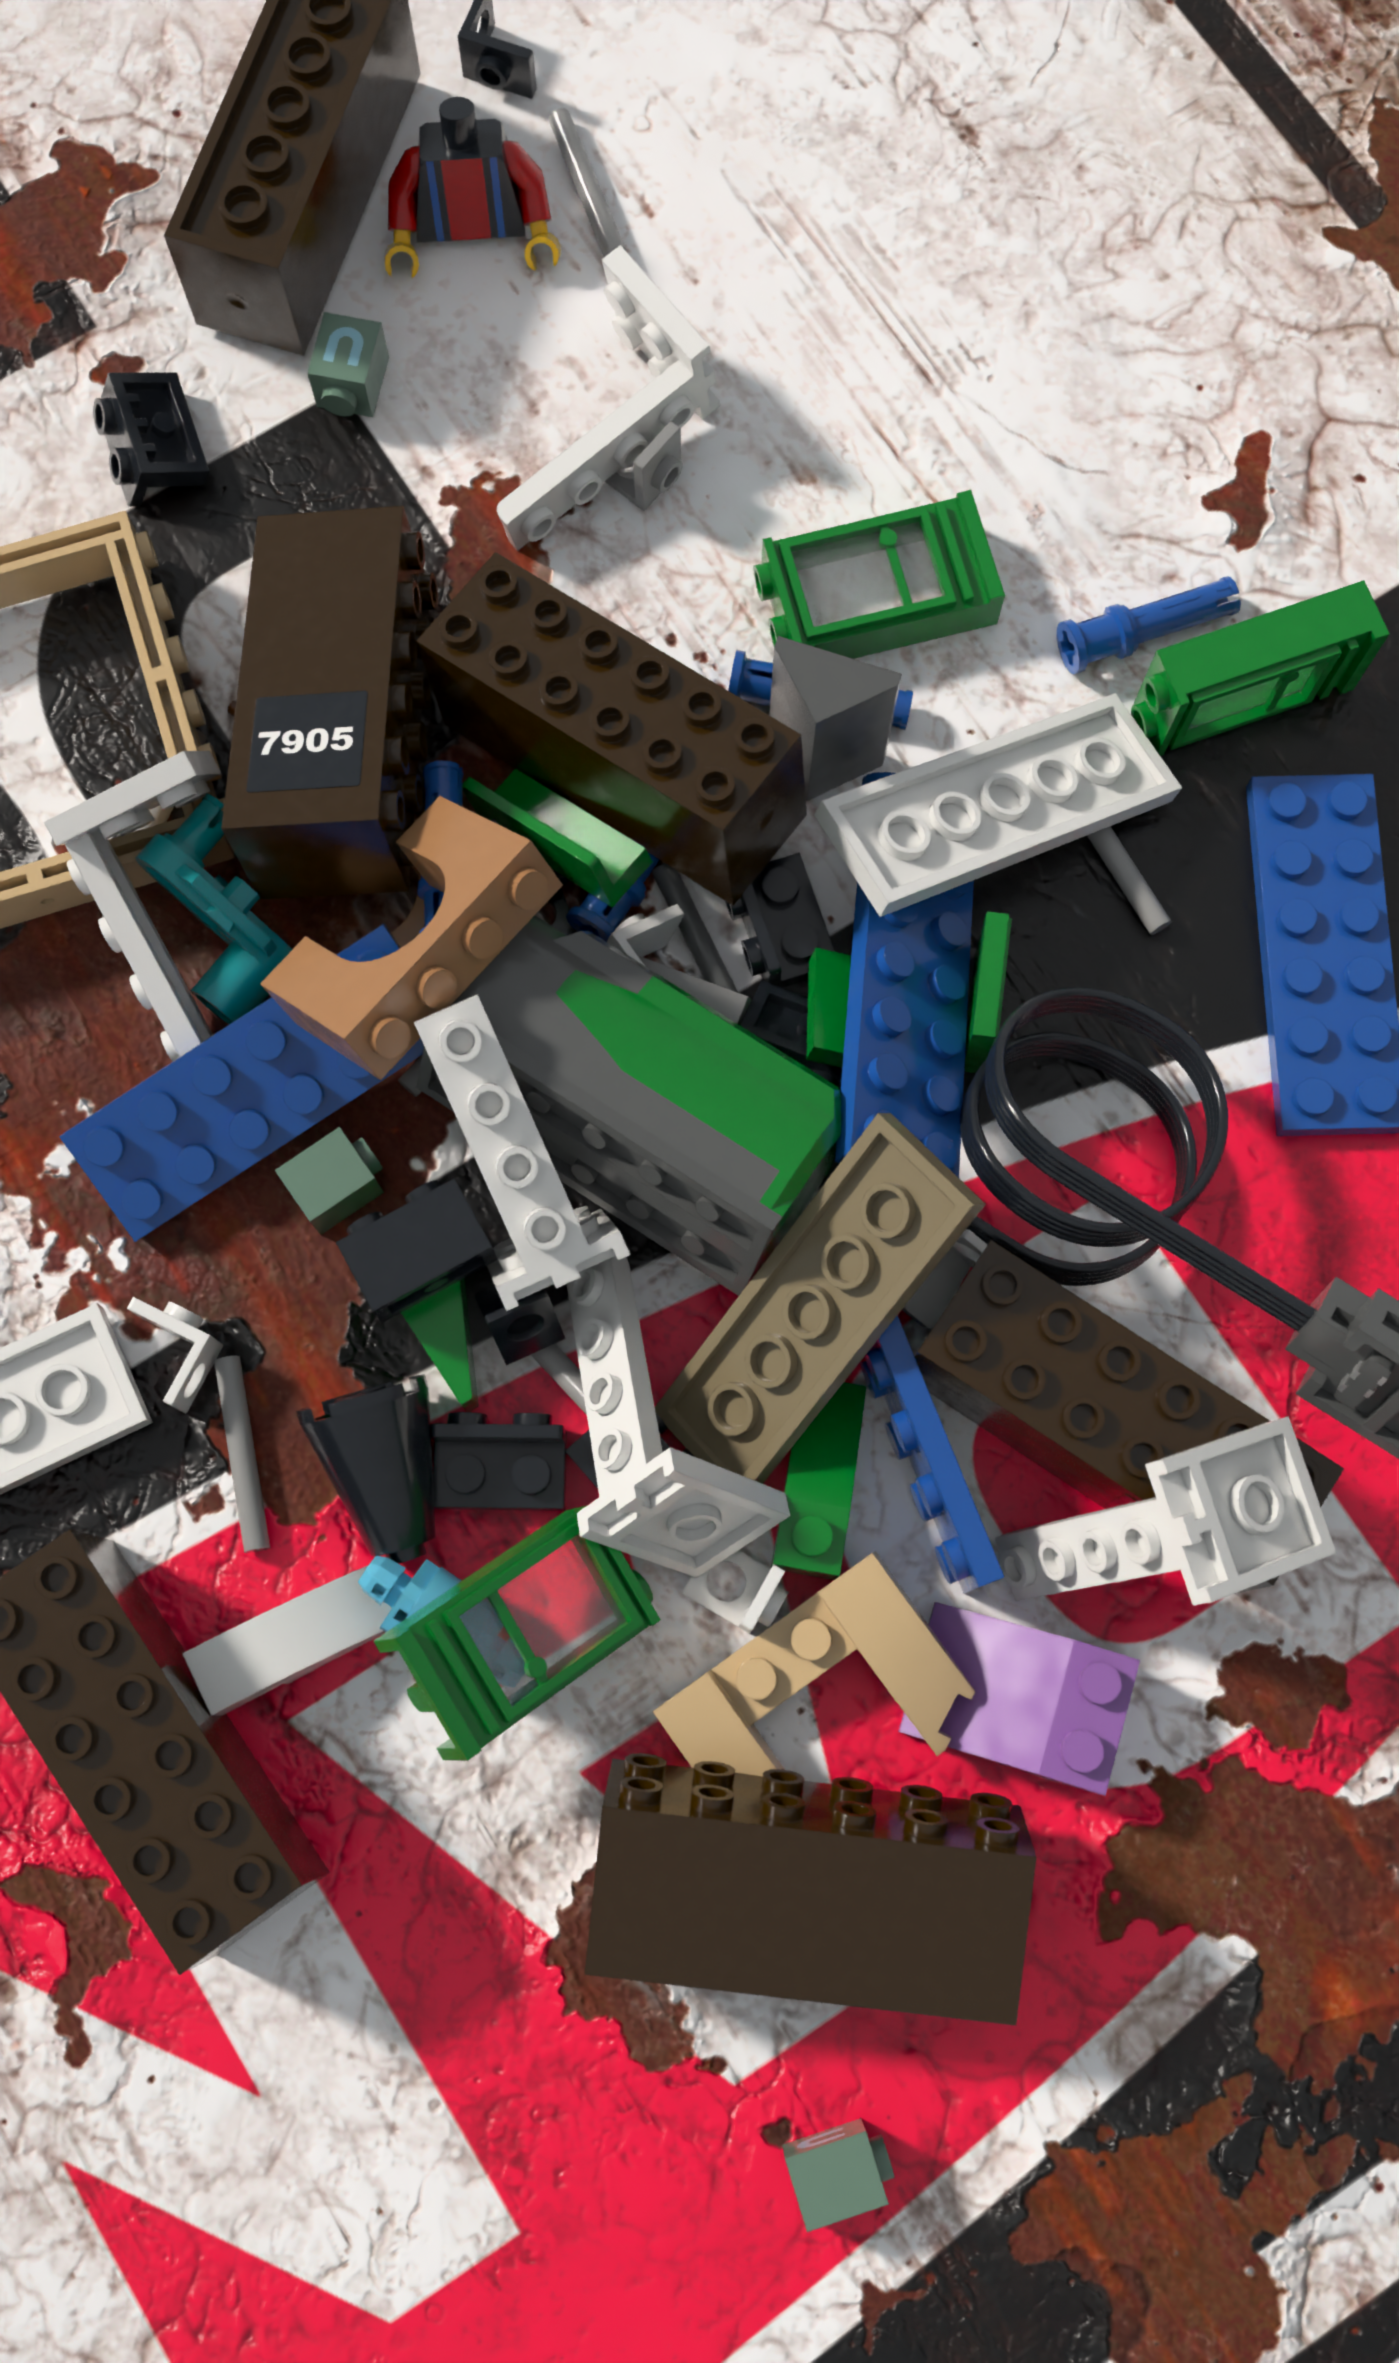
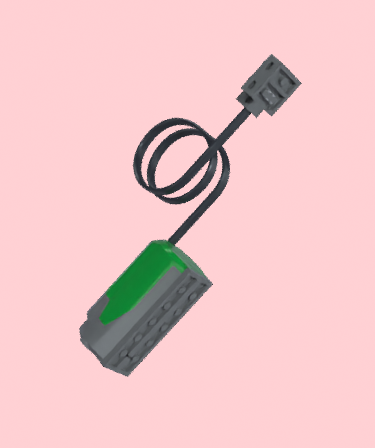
(726, 1140)

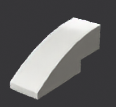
(285, 1643)

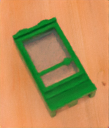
(883, 580)
(1259, 667)
(519, 1632)

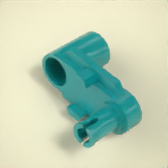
(254, 950)

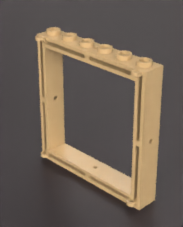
(72, 559)

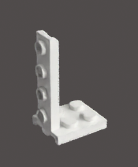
(680, 387)
(125, 920)
(546, 1234)
(649, 1499)
(1219, 1515)

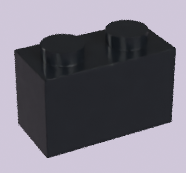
(415, 1248)

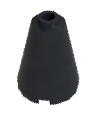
(380, 1463)

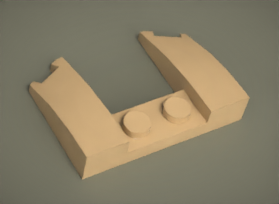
(855, 1611)

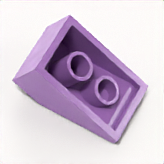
(1036, 1699)

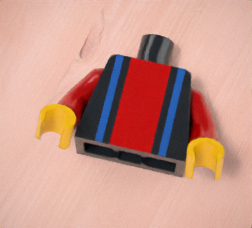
(466, 186)

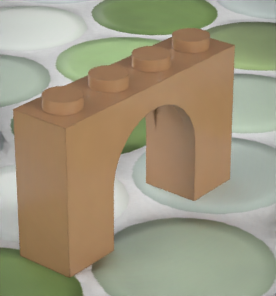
(490, 892)

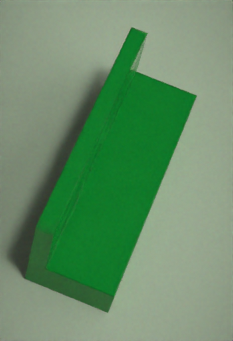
(564, 834)

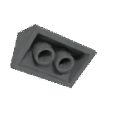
(837, 708)

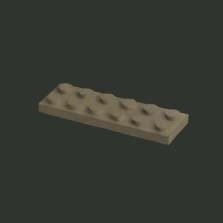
(819, 1302)

